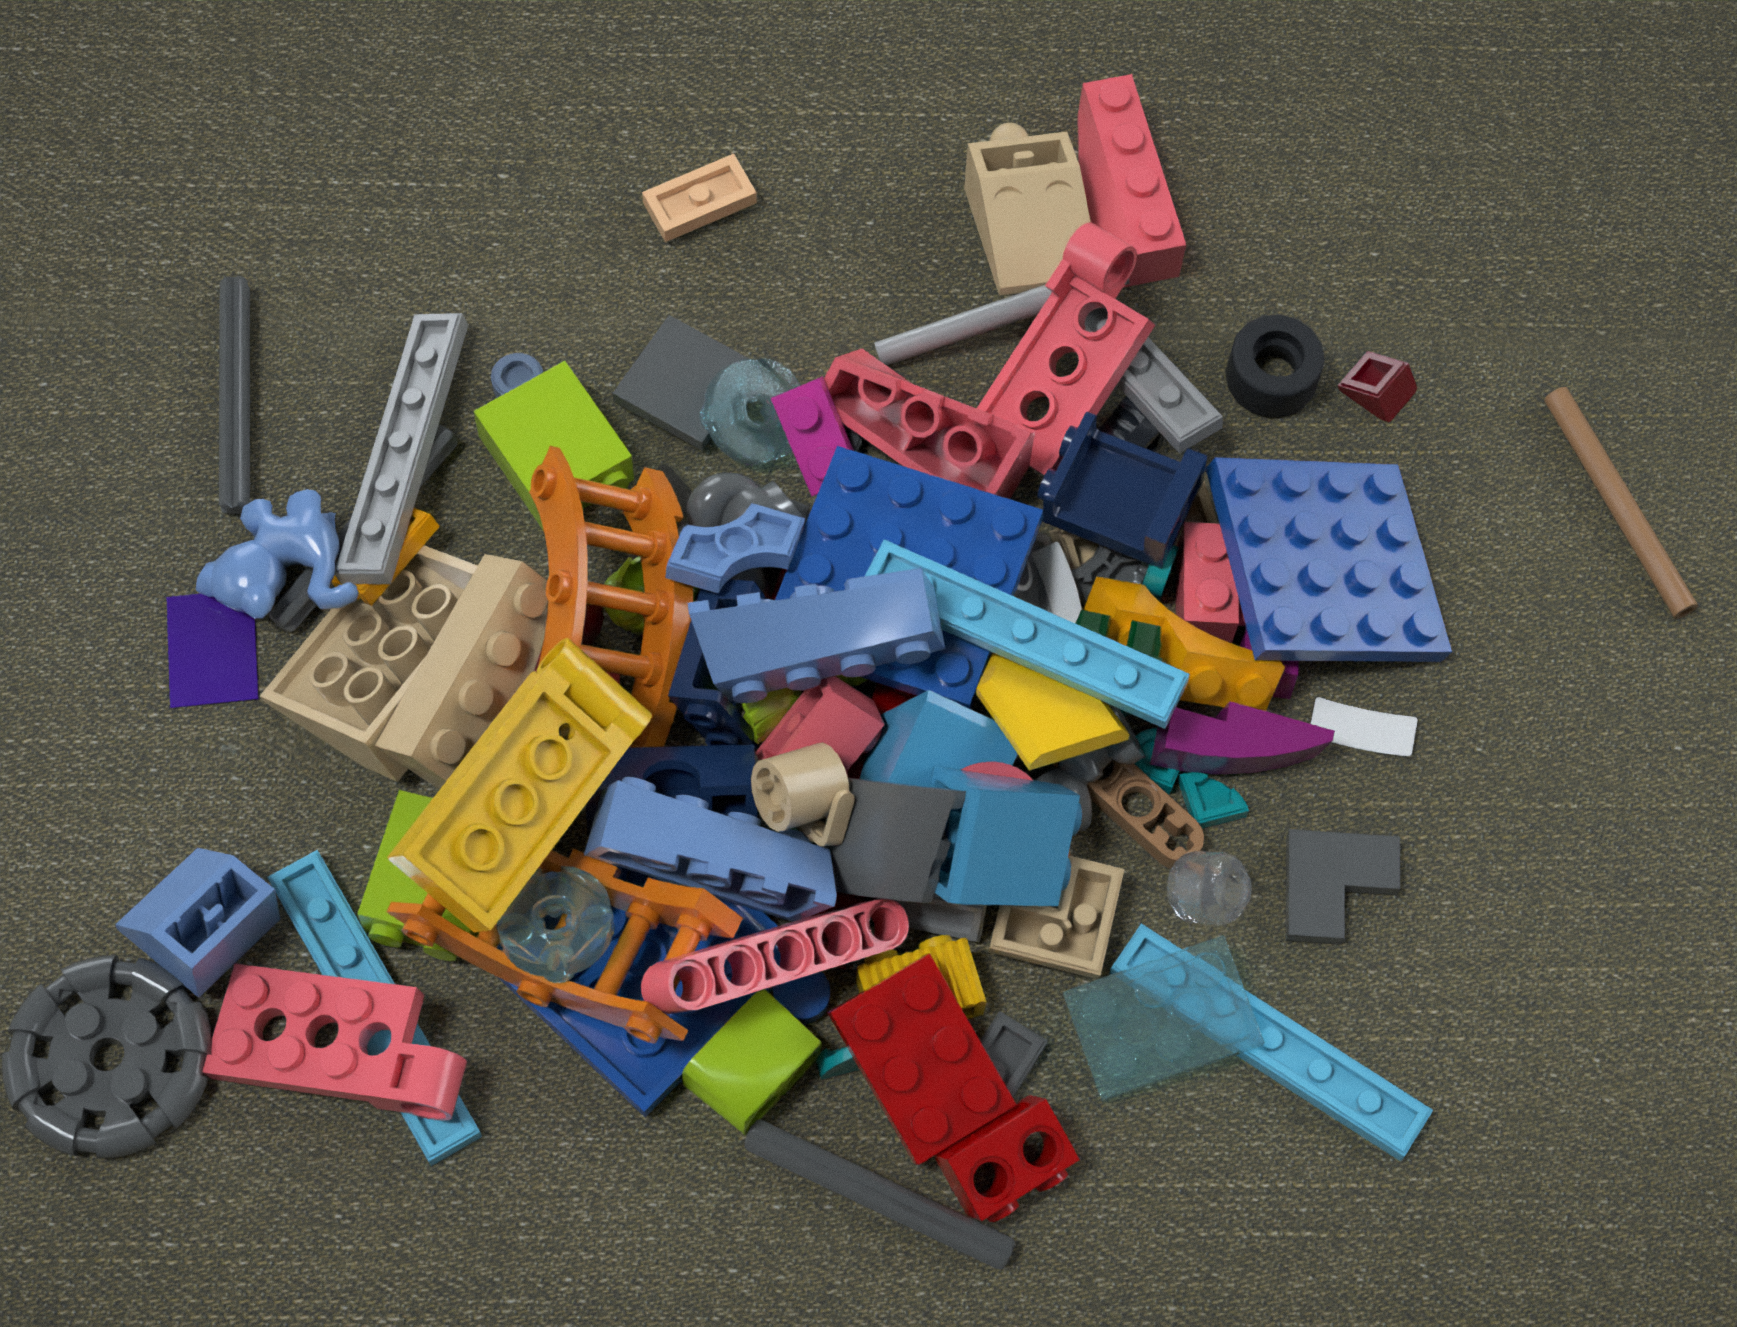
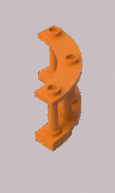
(653, 515)
(688, 909)

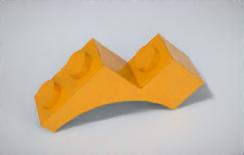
(1216, 667)

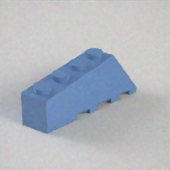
(818, 633)
(711, 851)

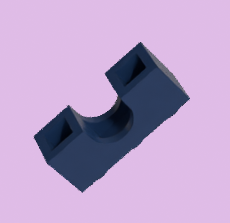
(706, 772)

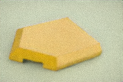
(1043, 716)

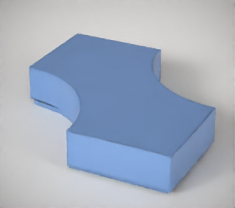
(715, 554)

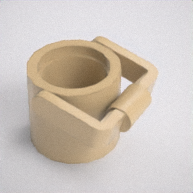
(801, 790)

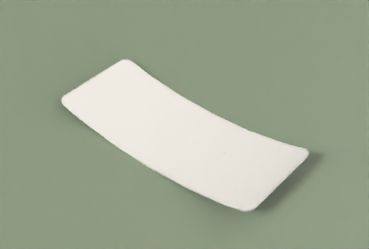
(1058, 581)
(1366, 728)

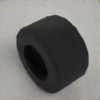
(1280, 338)

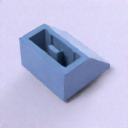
(202, 918)

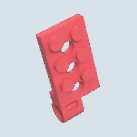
(1086, 279)
(400, 1079)

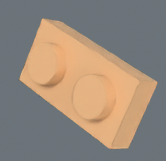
(699, 197)

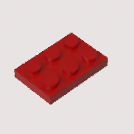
(922, 1059)

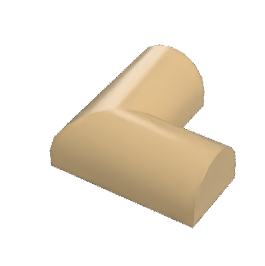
(1066, 936)

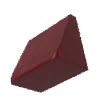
(1379, 385)

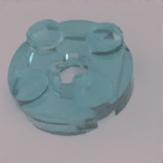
(727, 415)
(561, 951)

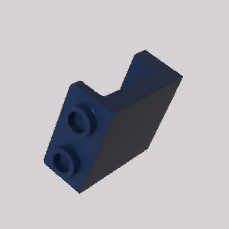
(1120, 492)
(693, 687)

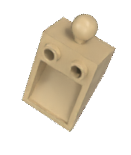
(1024, 203)

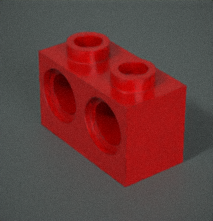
(1002, 1146)

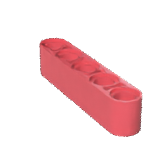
(754, 959)

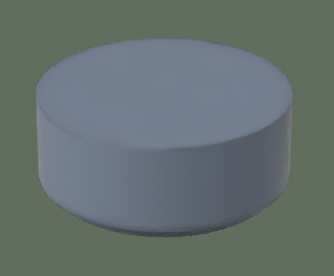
(513, 371)

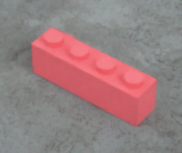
(1126, 180)
(928, 428)

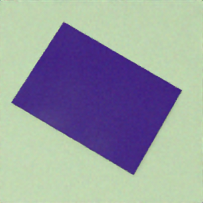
(209, 652)

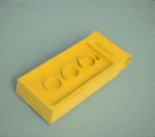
(520, 787)

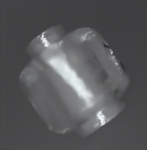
(1208, 888)

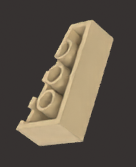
(470, 669)

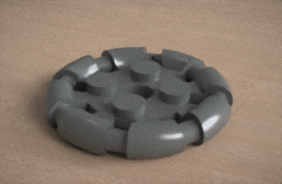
(83, 1033)

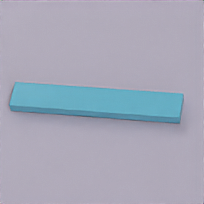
(1044, 640)
(345, 951)
(1313, 1067)

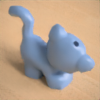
(255, 571)

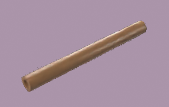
(1621, 503)

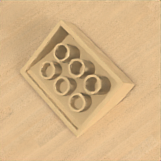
(365, 657)

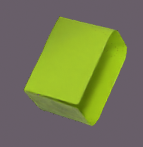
(751, 1061)

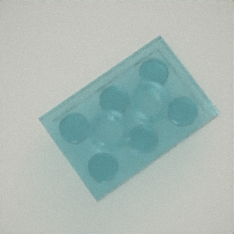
(1163, 1018)

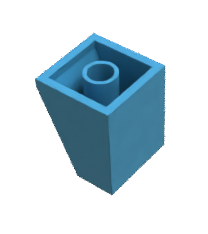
(931, 734)
(1007, 840)

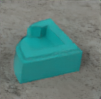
(1211, 800)
(835, 1063)

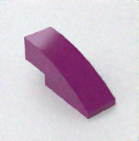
(1236, 741)

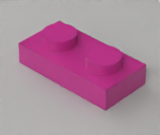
(811, 429)

